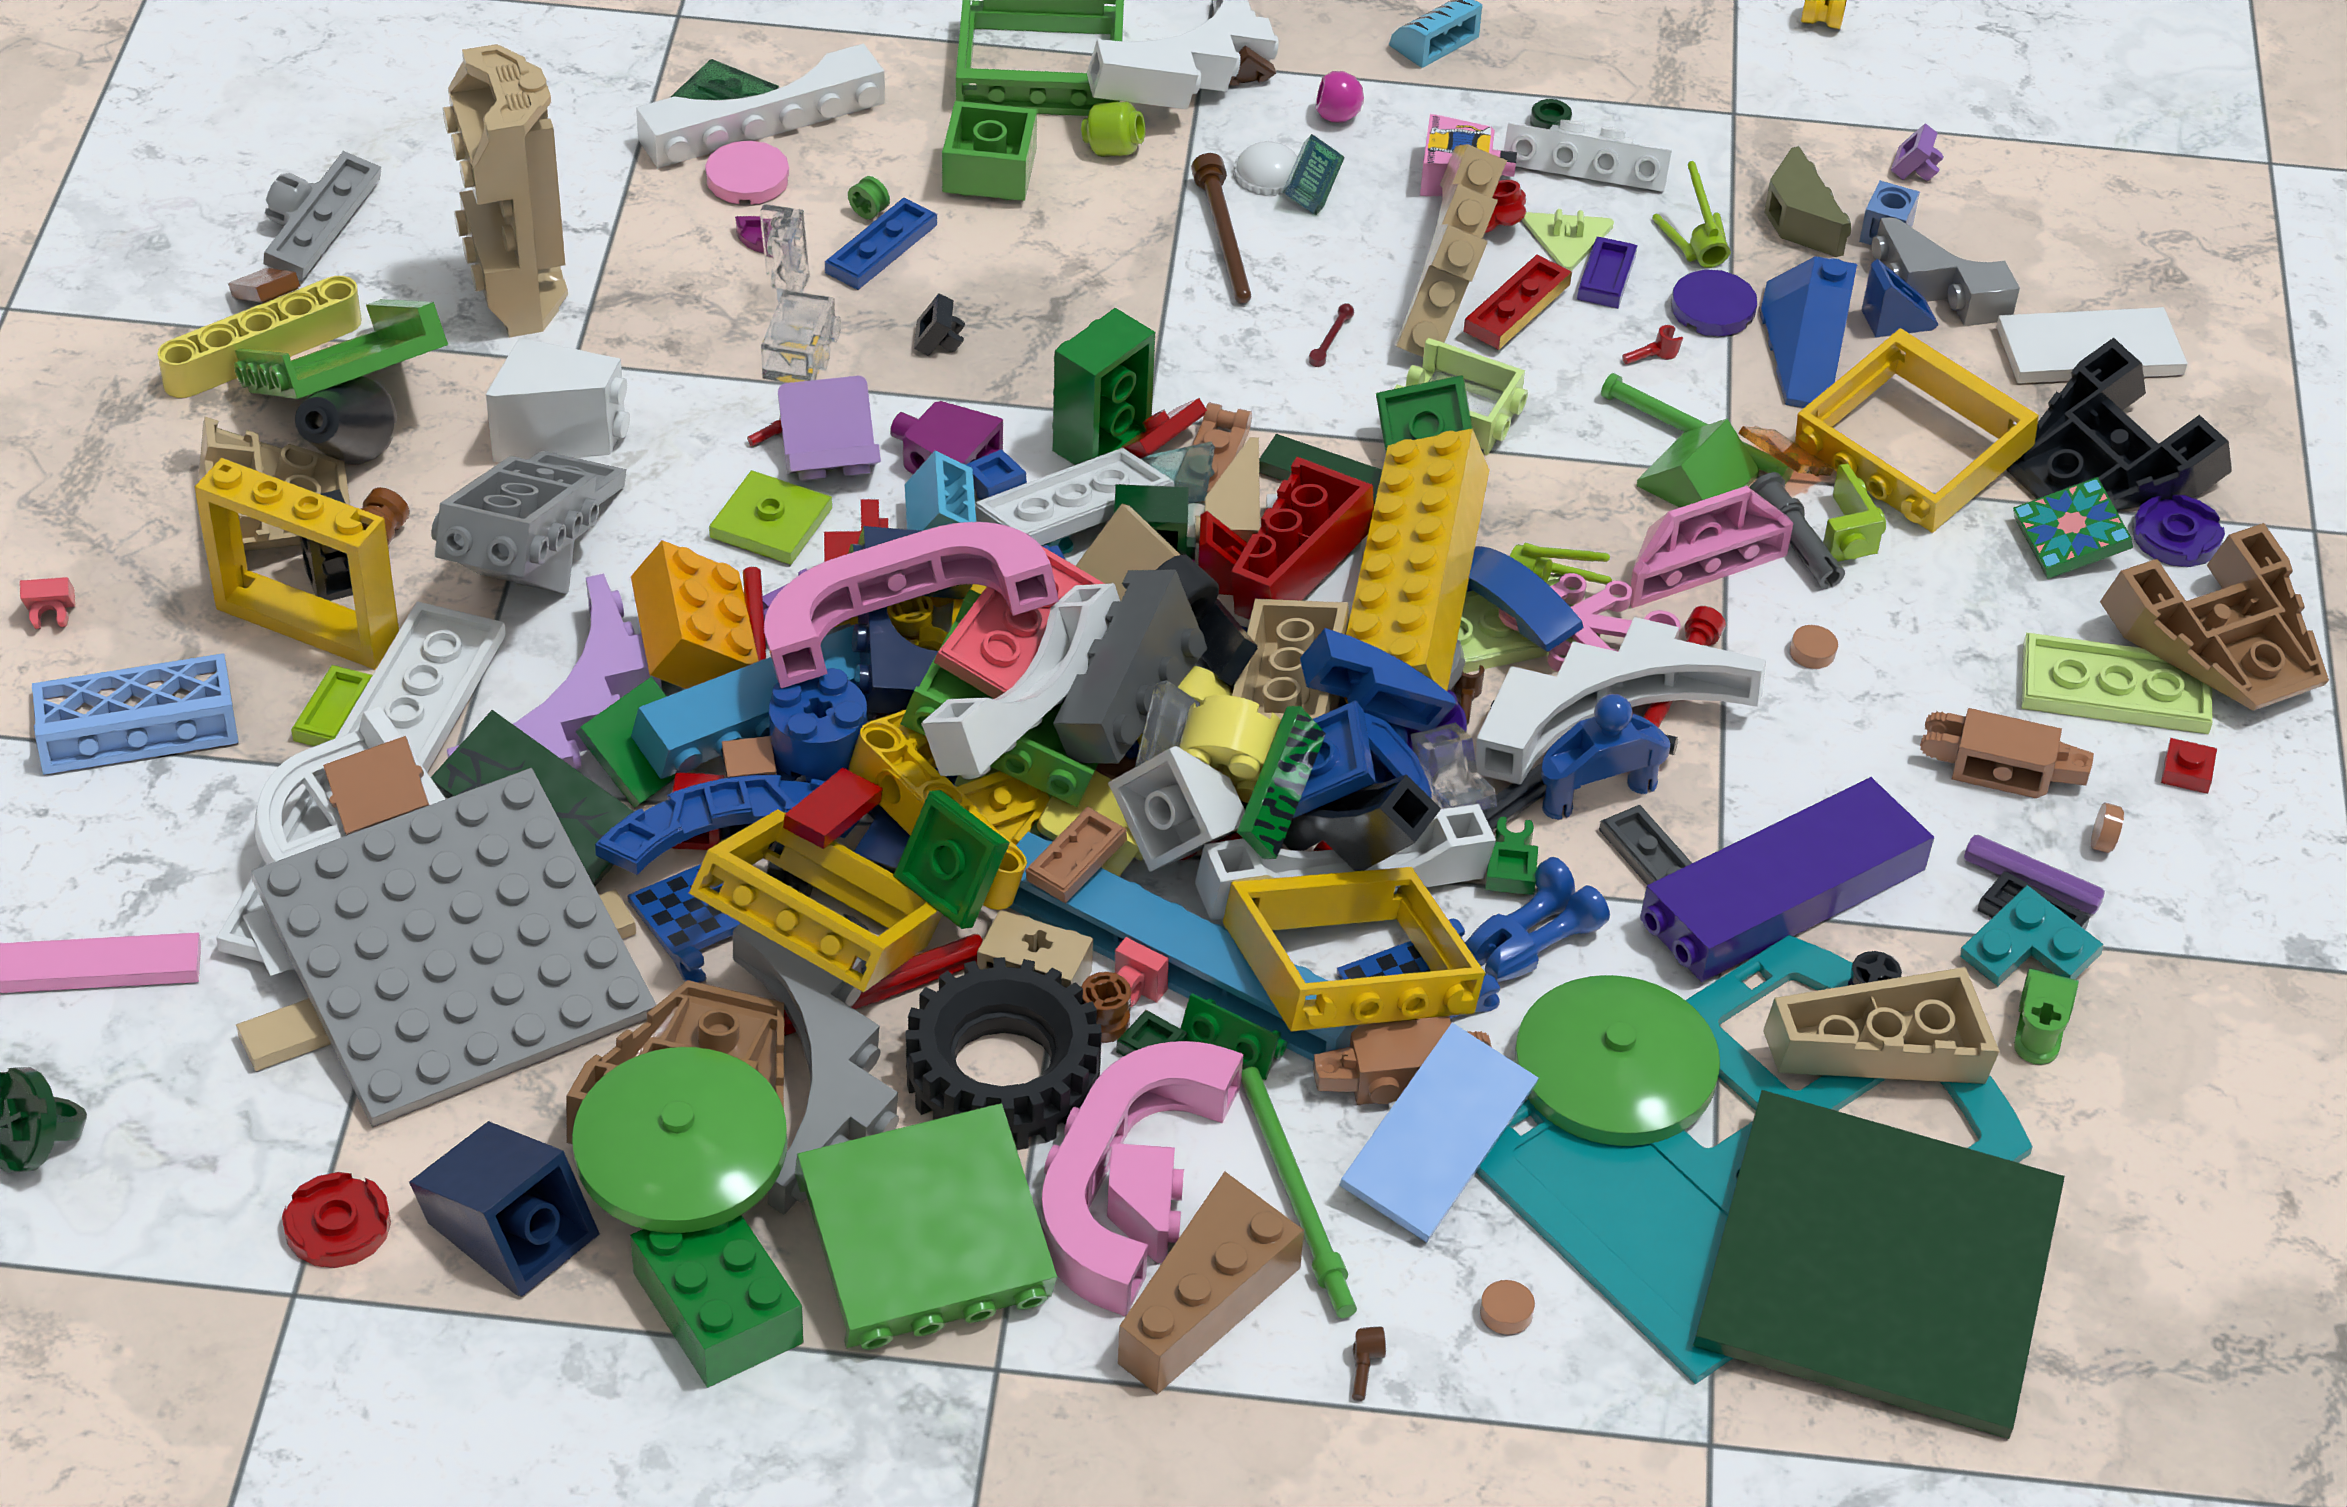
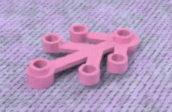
(1588, 612)

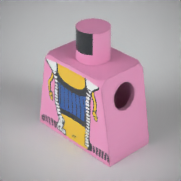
(1443, 136)

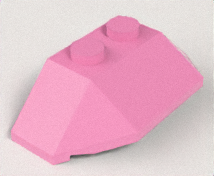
(1708, 544)

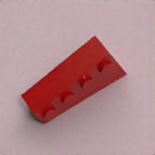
(1303, 535)

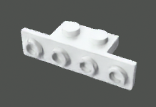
(1589, 154)

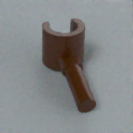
(1469, 687)
(1368, 1345)

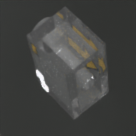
(799, 337)

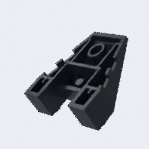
(2092, 437)

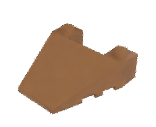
(2236, 639)
(699, 1018)

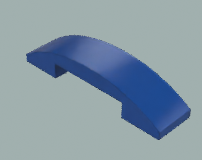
(1523, 595)

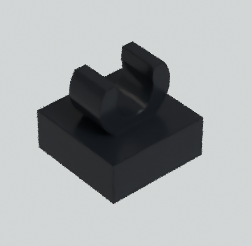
(938, 327)

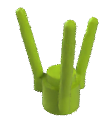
(1708, 239)
(1539, 561)

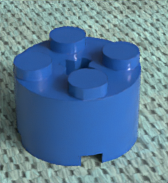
(816, 724)

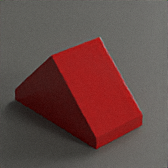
(1218, 551)

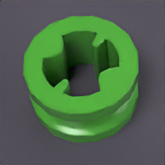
(868, 197)

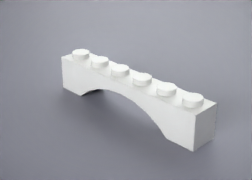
(691, 128)
(976, 731)
(1449, 851)

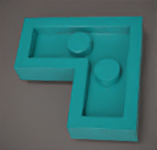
(2026, 929)

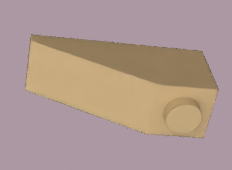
(1237, 494)

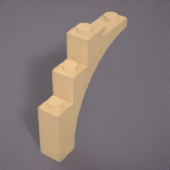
(1455, 247)

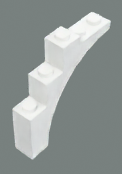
(1176, 67)
(1649, 668)

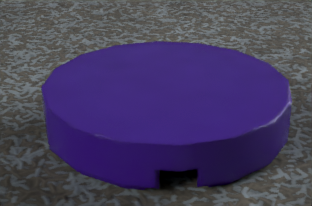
(1714, 302)
(2178, 530)

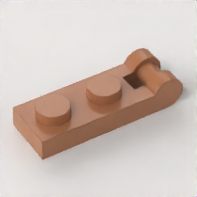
(1226, 443)

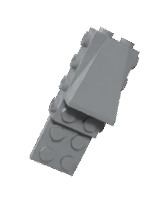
(524, 518)

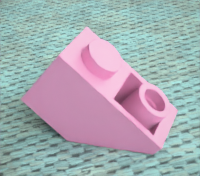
(1141, 1195)

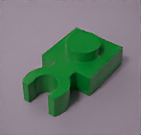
(1513, 860)

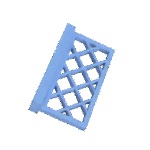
(125, 733)

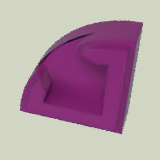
(750, 232)

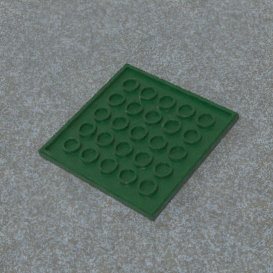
(1882, 1263)

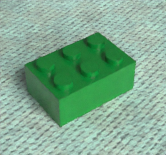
(1102, 387)
(718, 1296)

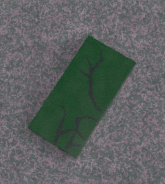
(502, 749)

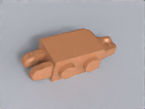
(2004, 752)
(1381, 1058)

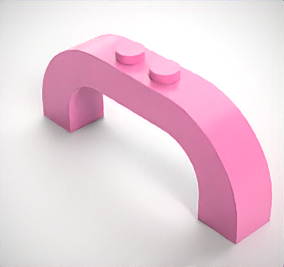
(899, 572)
(1147, 1081)

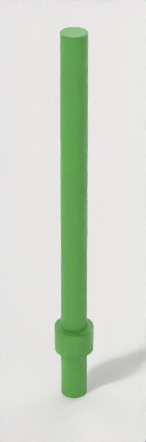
(1327, 1264)

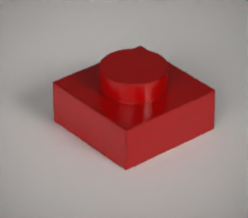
(2189, 765)

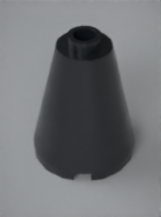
(348, 420)

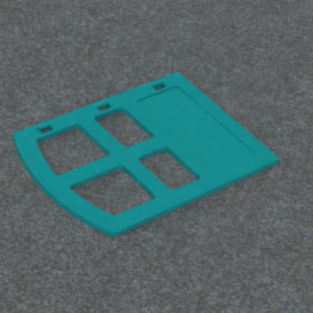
(1654, 1214)

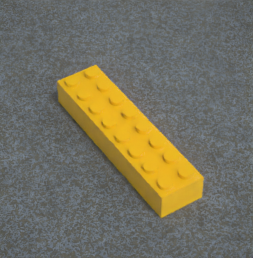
(1421, 551)

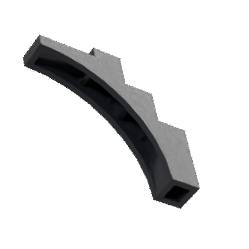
(1366, 823)

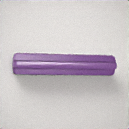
(2047, 878)

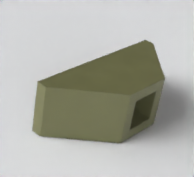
(1805, 208)

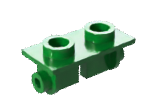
(1217, 1026)

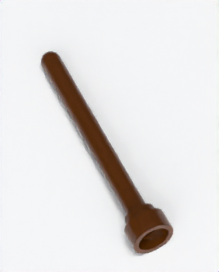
(1210, 175)

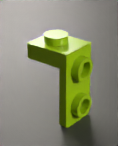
(1863, 524)

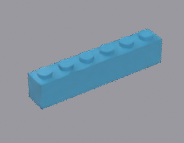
(692, 723)

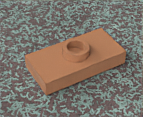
(1076, 854)

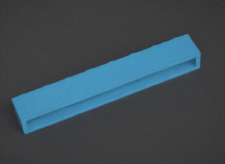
(1199, 952)

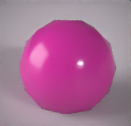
(1339, 97)

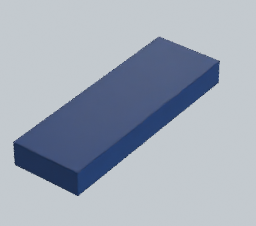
(880, 243)

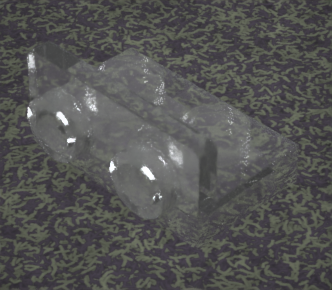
(785, 248)

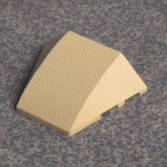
(290, 464)

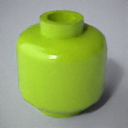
(1113, 129)

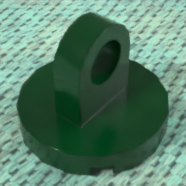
(33, 1119)

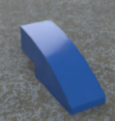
(1375, 680)

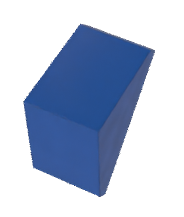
(1894, 304)

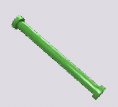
(1615, 388)

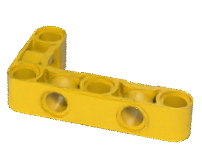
(906, 771)

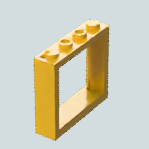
(1947, 383)
(352, 634)
(1349, 898)
(805, 924)

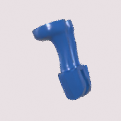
(1504, 940)

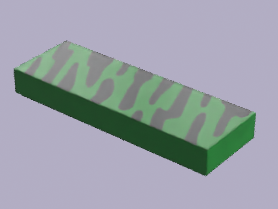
(1281, 782)

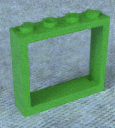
(1041, 90)

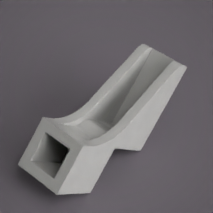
(1972, 288)

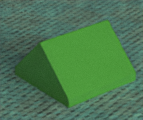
(1700, 466)

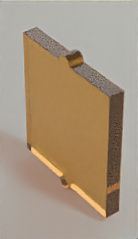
(1786, 451)

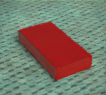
(832, 808)

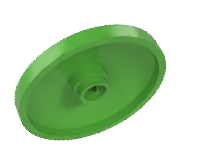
(1618, 1060)
(680, 1139)

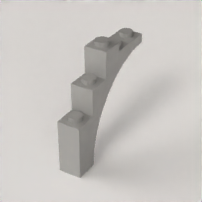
(838, 1050)

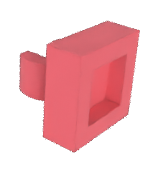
(45, 595)
(1142, 969)

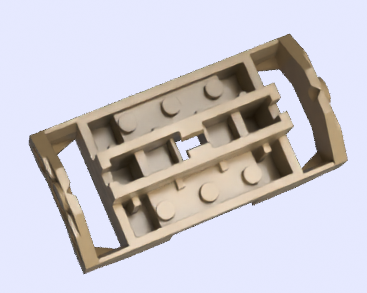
(515, 199)

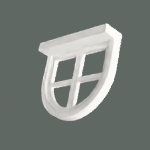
(302, 769)

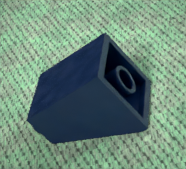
(507, 1205)

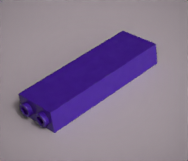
(1785, 878)

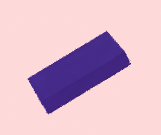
(1607, 272)

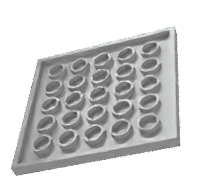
(452, 946)

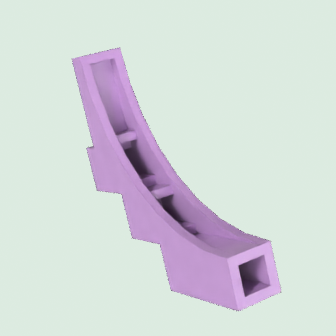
(605, 672)

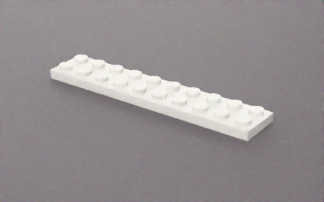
(422, 691)

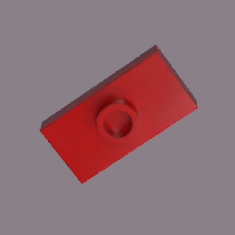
(1163, 427)

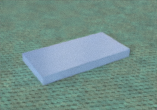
(1439, 1132)

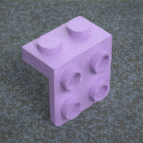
(827, 427)

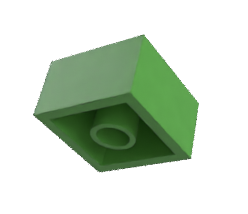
(989, 150)

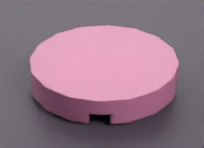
(747, 172)

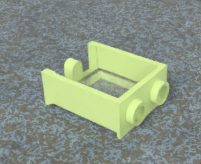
(1491, 387)

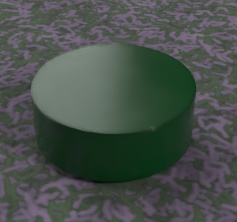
(1549, 113)

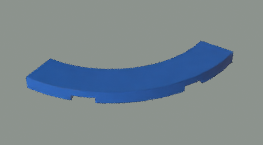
(696, 811)

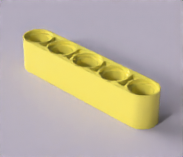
(279, 325)

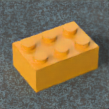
(691, 616)

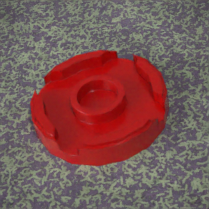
(336, 1220)

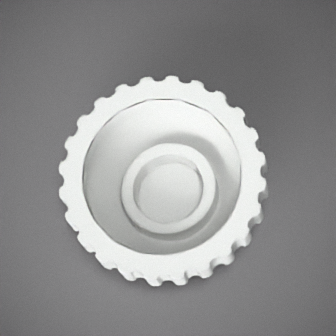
(1264, 167)

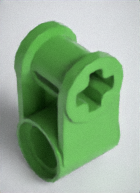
(2044, 1015)

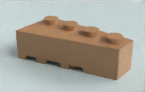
(1209, 1282)

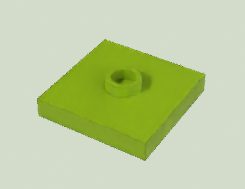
(770, 517)

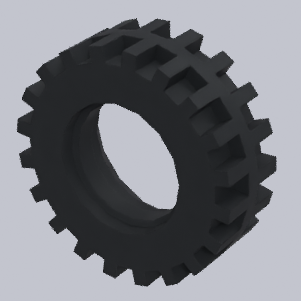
(1010, 1003)

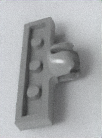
(315, 211)

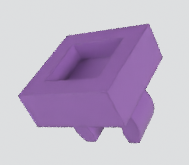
(1918, 155)

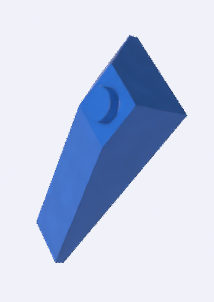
(1807, 325)

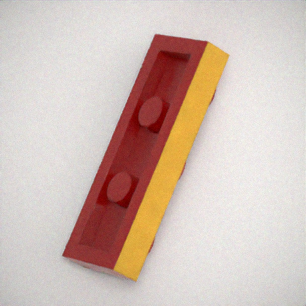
(1517, 301)

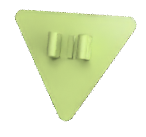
(1567, 237)

